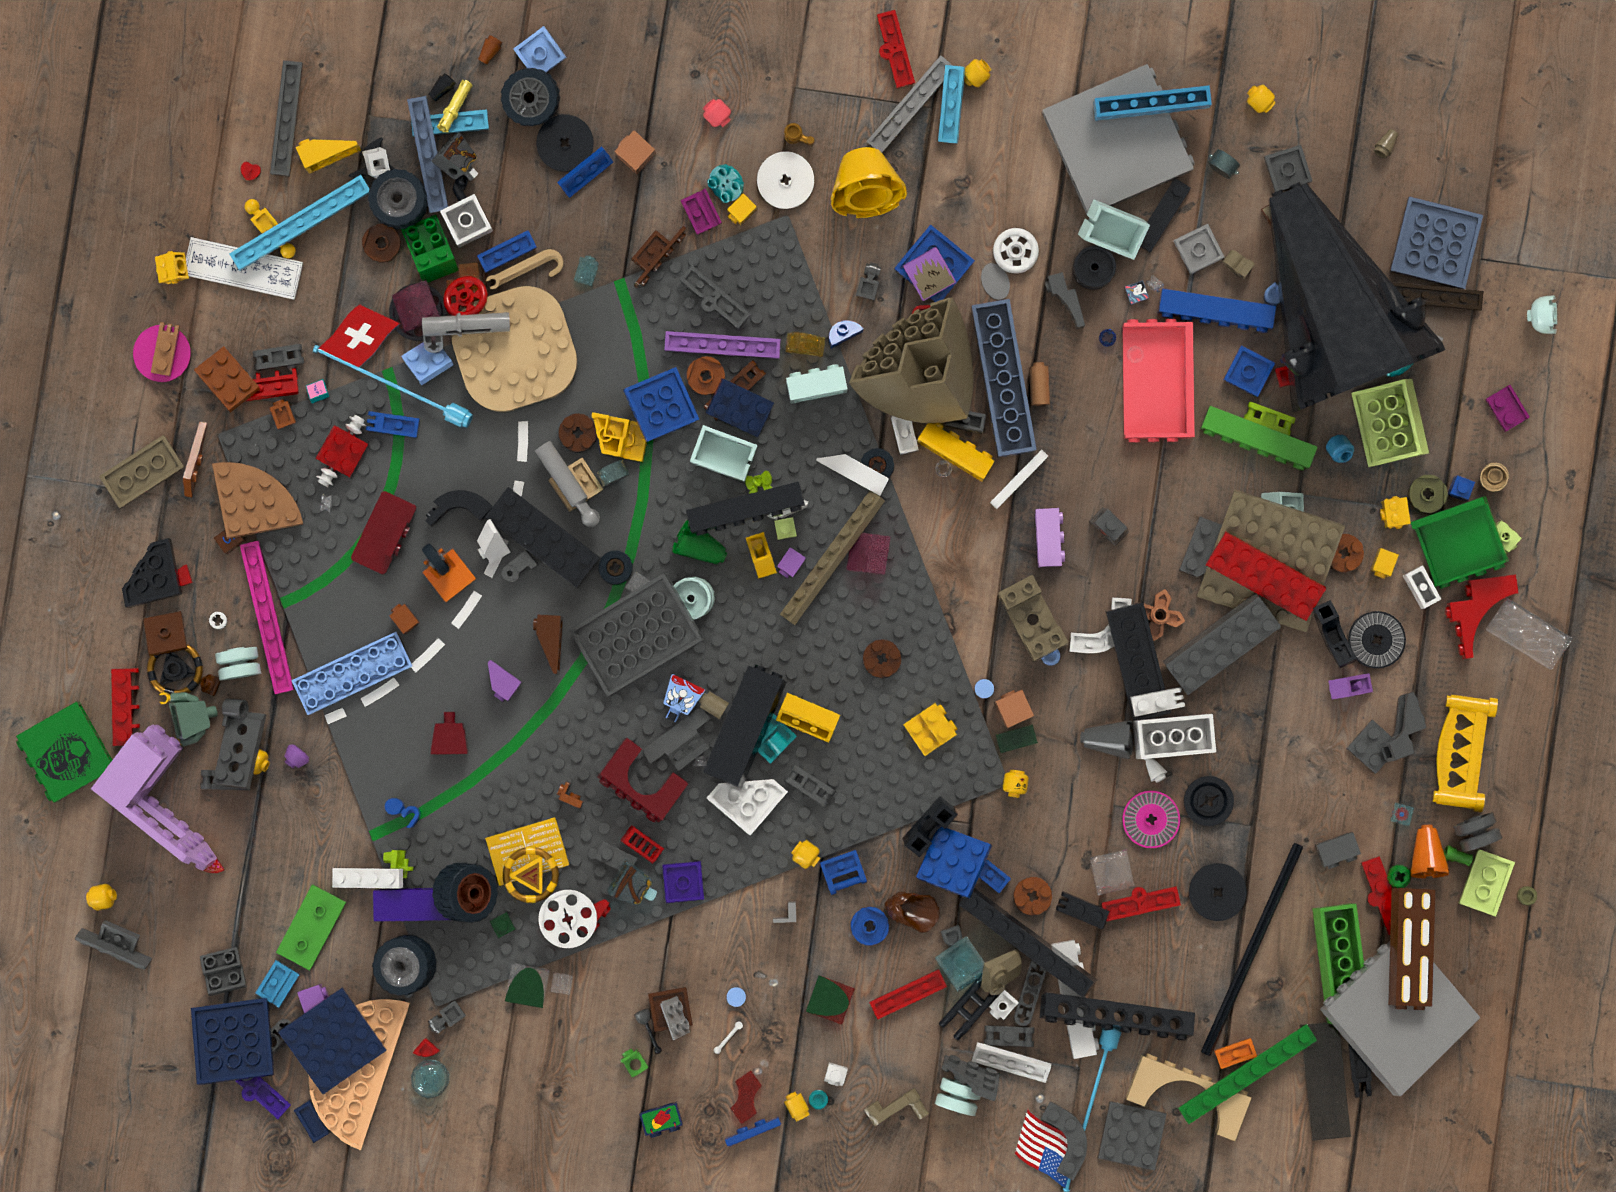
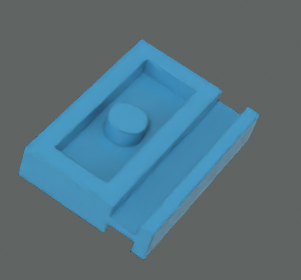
(277, 983)

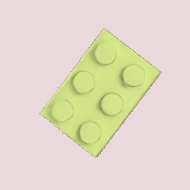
(1486, 882)

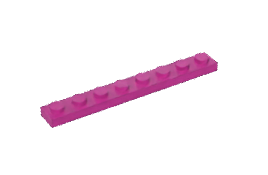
(267, 617)

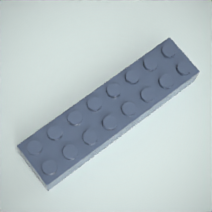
(1003, 378)

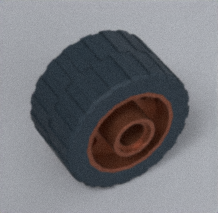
(465, 892)

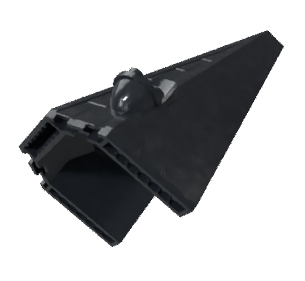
(1336, 305)

